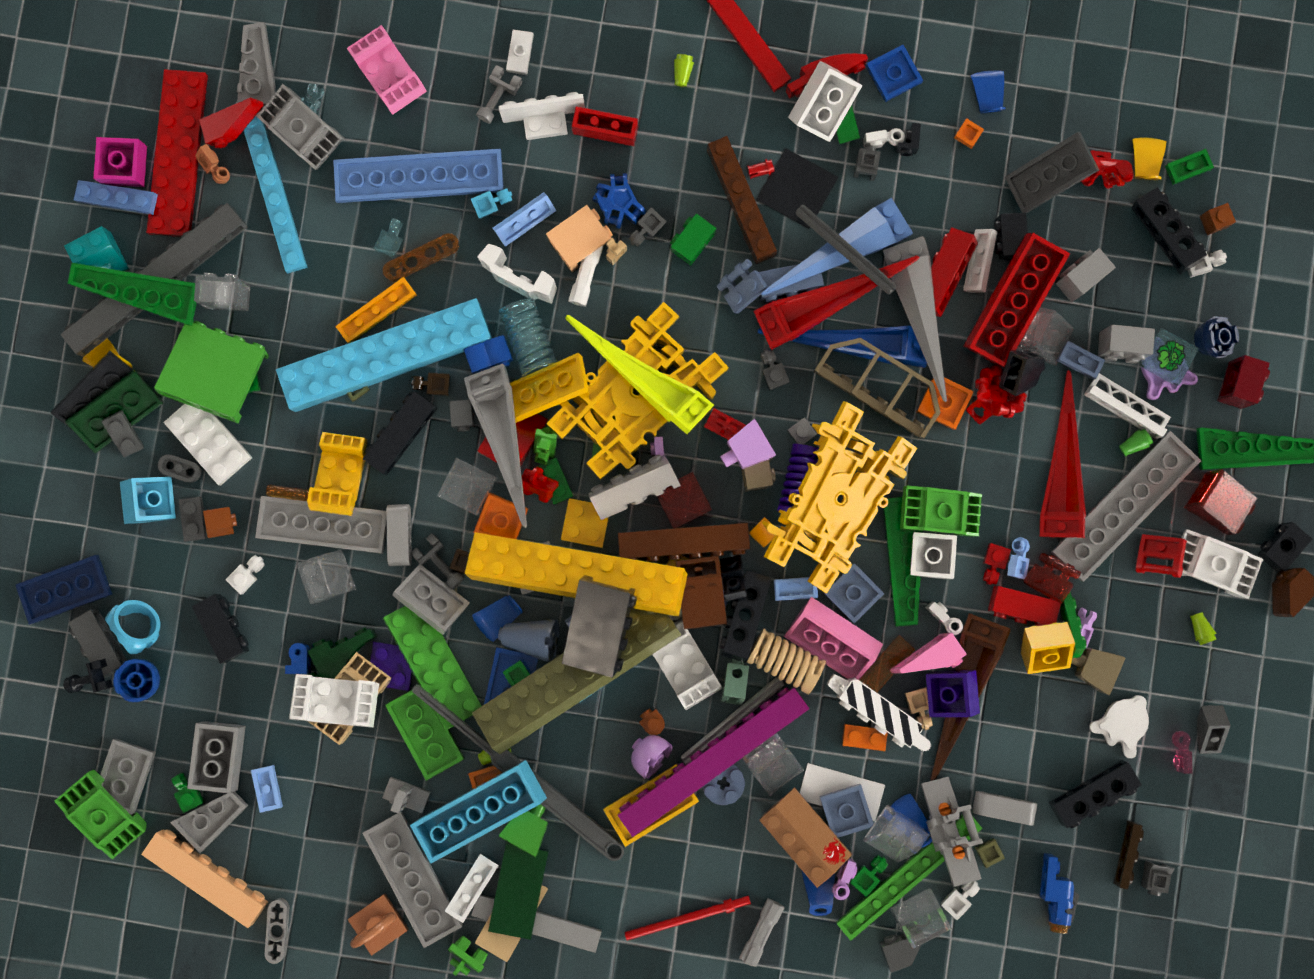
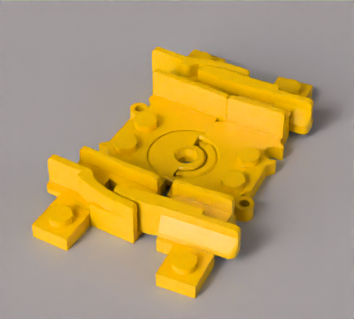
(613, 395)
(816, 507)

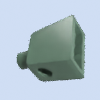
(735, 688)

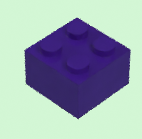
(952, 693)

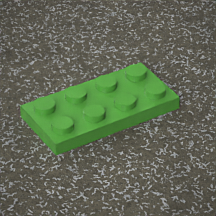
(424, 735)

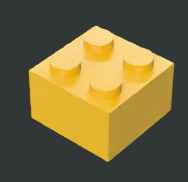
(1047, 647)

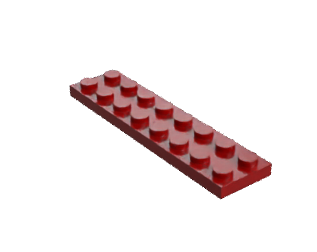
(175, 152)

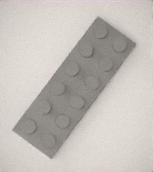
(294, 522)
(412, 878)

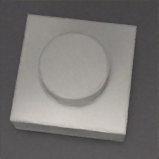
(802, 432)

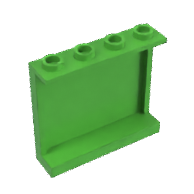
(210, 370)

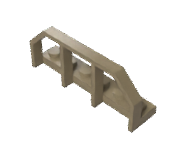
(879, 404)

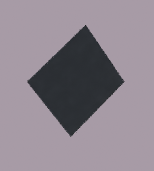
(796, 184)

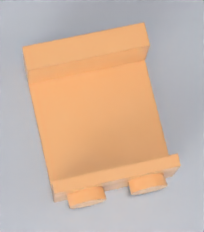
(578, 236)

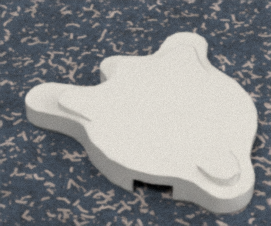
(1124, 723)

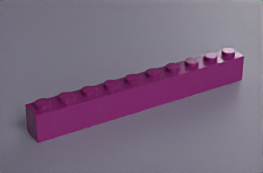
(713, 761)

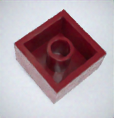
(1244, 382)

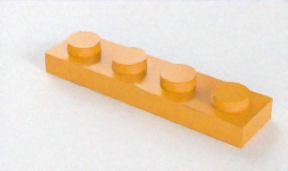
(376, 310)

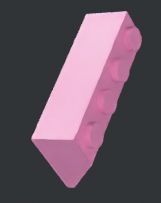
(833, 639)

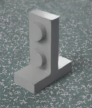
(405, 795)

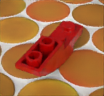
(843, 62)

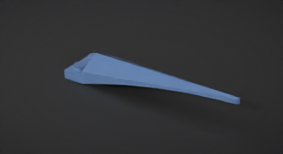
(872, 232)

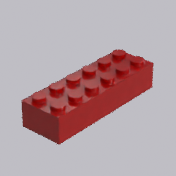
(1016, 299)

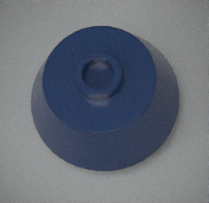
(1216, 337)

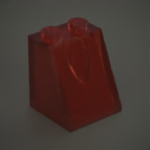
(1221, 502)

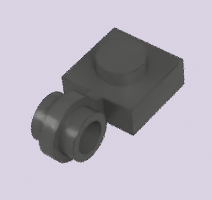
(650, 223)
(775, 374)

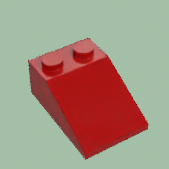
(525, 434)

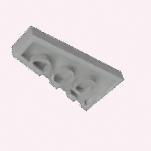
(256, 65)

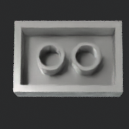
(216, 757)

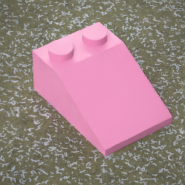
(937, 653)

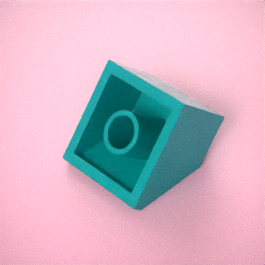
(98, 250)

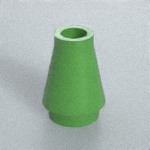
(1136, 442)

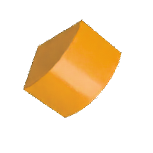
(760, 534)

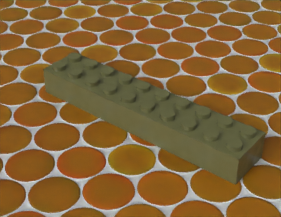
(559, 686)

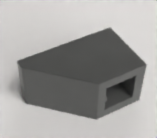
(898, 952)

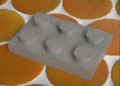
(431, 599)
(126, 772)

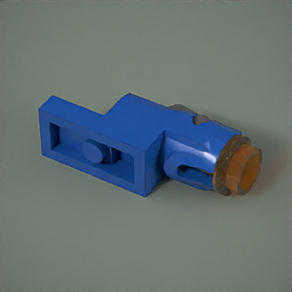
(1059, 893)

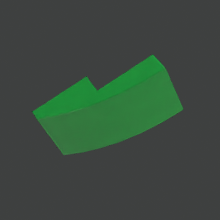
(848, 128)

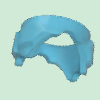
(132, 644)

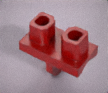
(723, 424)
(537, 483)

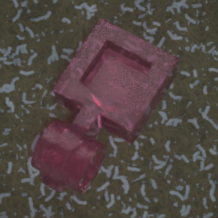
(1183, 757)

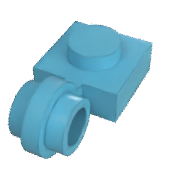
(486, 204)

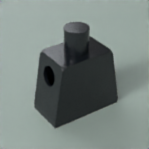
(1021, 371)

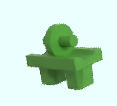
(545, 445)
(475, 962)

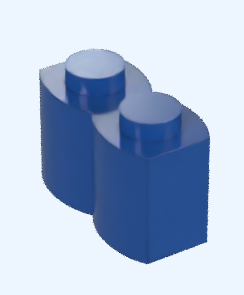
(488, 354)

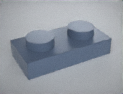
(1080, 360)

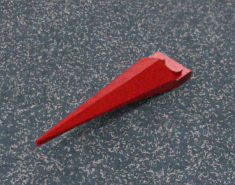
(795, 315)
(1064, 503)

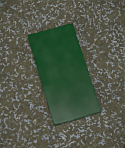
(129, 394)
(518, 892)

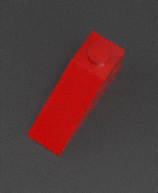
(229, 123)

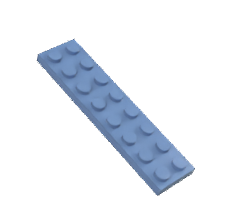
(418, 175)

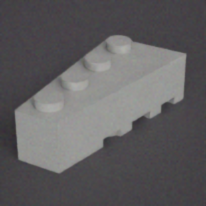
(633, 486)

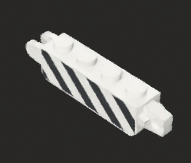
(880, 711)

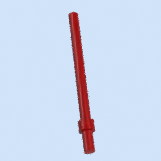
(728, 906)

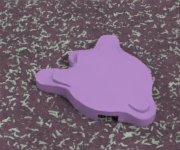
(1156, 383)

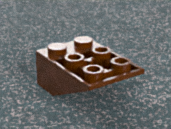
(703, 593)

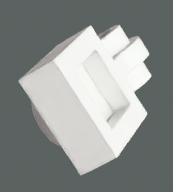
(879, 138)
(1216, 258)
(242, 578)
(939, 611)
(956, 902)

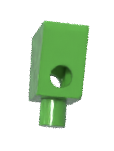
(526, 830)

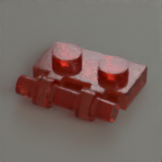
(1049, 583)

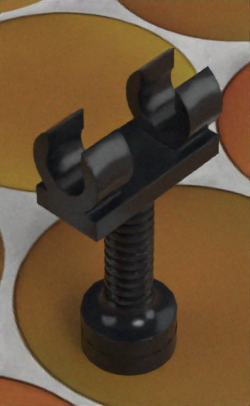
(96, 678)

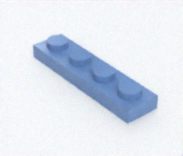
(115, 197)

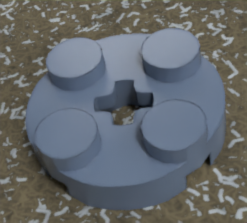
(729, 793)

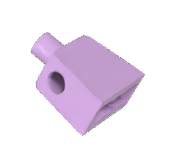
(748, 447)

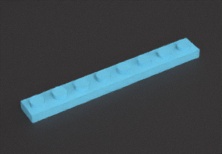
(274, 196)

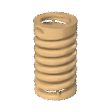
(790, 655)

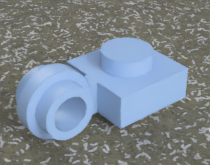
(1018, 563)

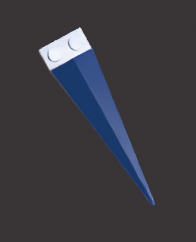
(895, 341)

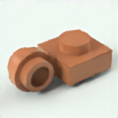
(208, 160)

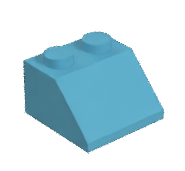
(147, 499)

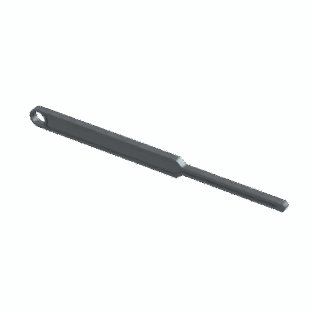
(555, 801)

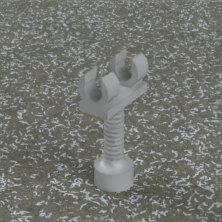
(485, 114)

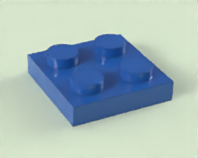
(894, 73)

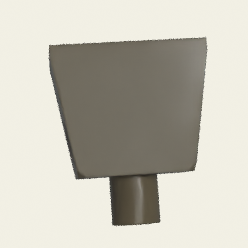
(1098, 669)

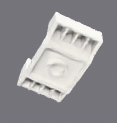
(493, 260)
(1220, 564)
(687, 669)
(334, 701)

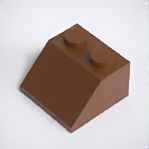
(1291, 591)

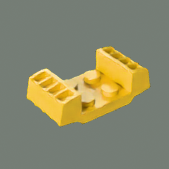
(338, 474)

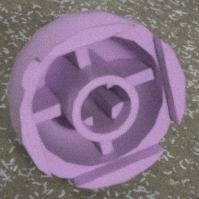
(649, 754)

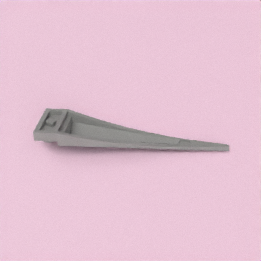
(917, 298)
(494, 407)

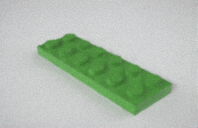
(432, 663)

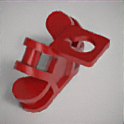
(1120, 168)
(994, 399)

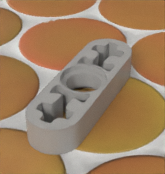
(281, 947)

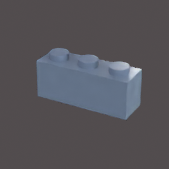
(805, 285)

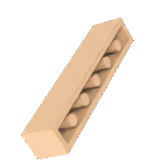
(205, 878)

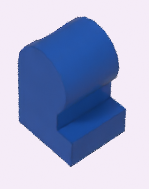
(299, 659)

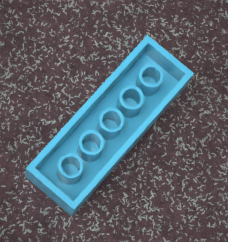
(478, 811)

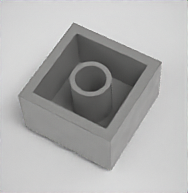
(1084, 274)
(1126, 343)

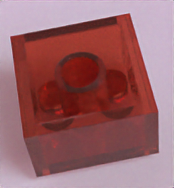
(684, 502)

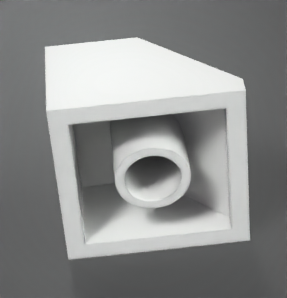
(933, 555)

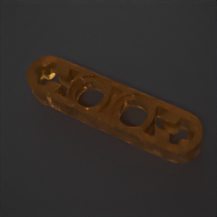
(419, 253)

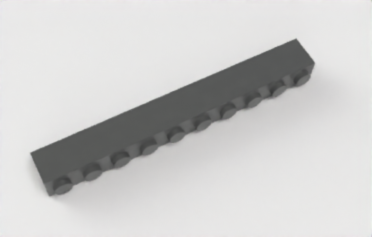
(174, 263)

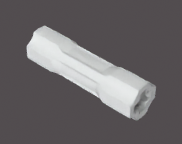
(581, 288)

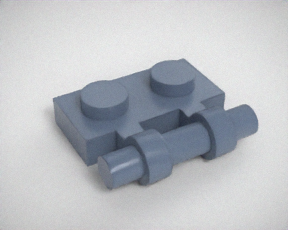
(746, 291)

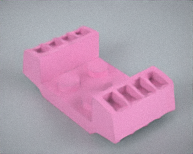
(386, 70)

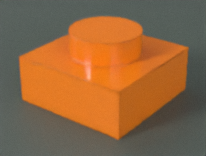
(968, 133)

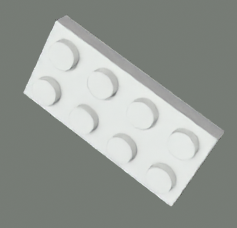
(208, 442)

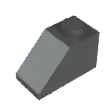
(1212, 729)

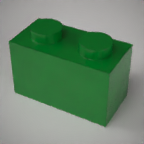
(692, 239)

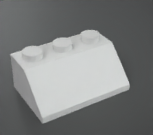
(824, 101)

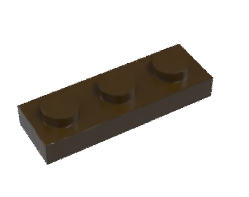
(1128, 855)

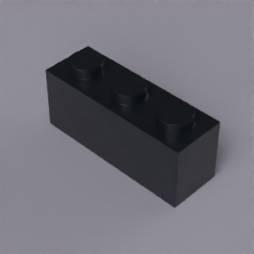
(221, 628)

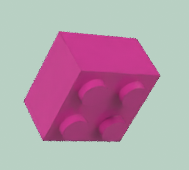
(120, 162)

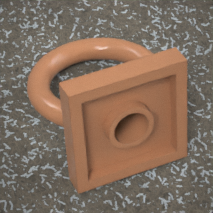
(377, 925)

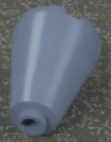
(532, 638)

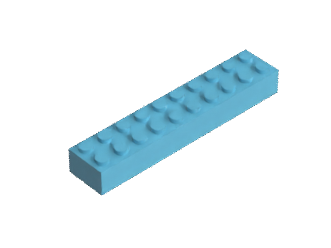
(383, 355)

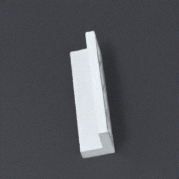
(1125, 410)

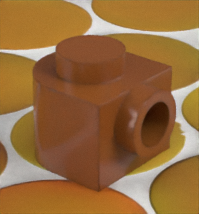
(652, 721)

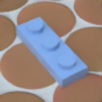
(524, 219)

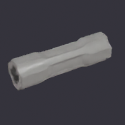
(754, 946)

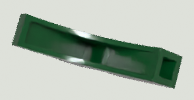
(331, 659)

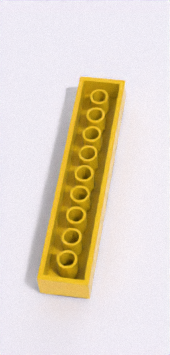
(558, 571)

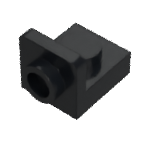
(912, 140)

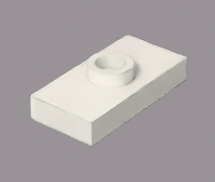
(519, 52)

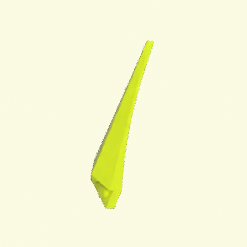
(668, 396)

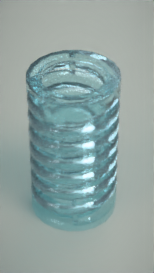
(530, 333)

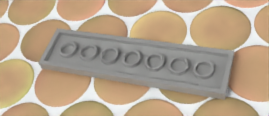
(1128, 504)

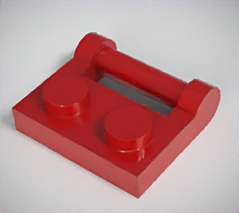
(1161, 548)

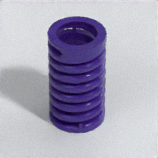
(797, 472)

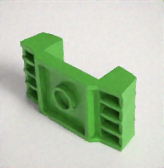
(940, 510)
(100, 815)

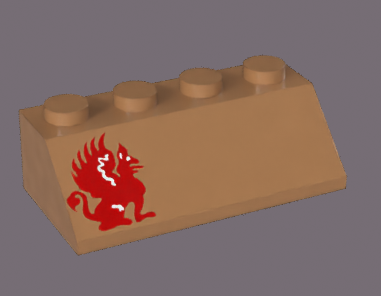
(805, 837)

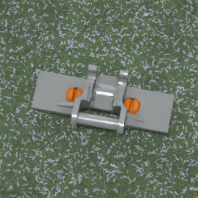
(944, 832)

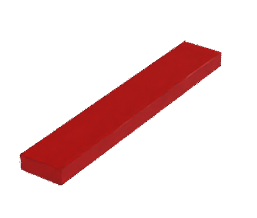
(751, 43)

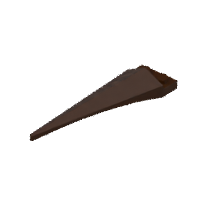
(984, 646)

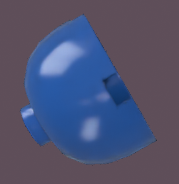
(136, 680)

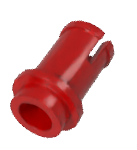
(760, 169)

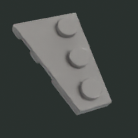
(210, 820)

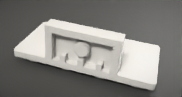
(544, 116)

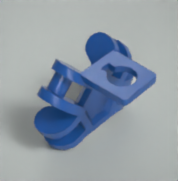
(618, 199)

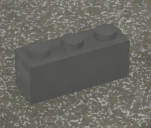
(97, 640)

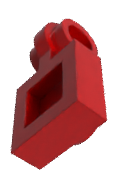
(996, 557)

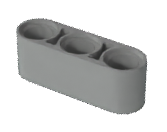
(399, 535)
(1004, 808)

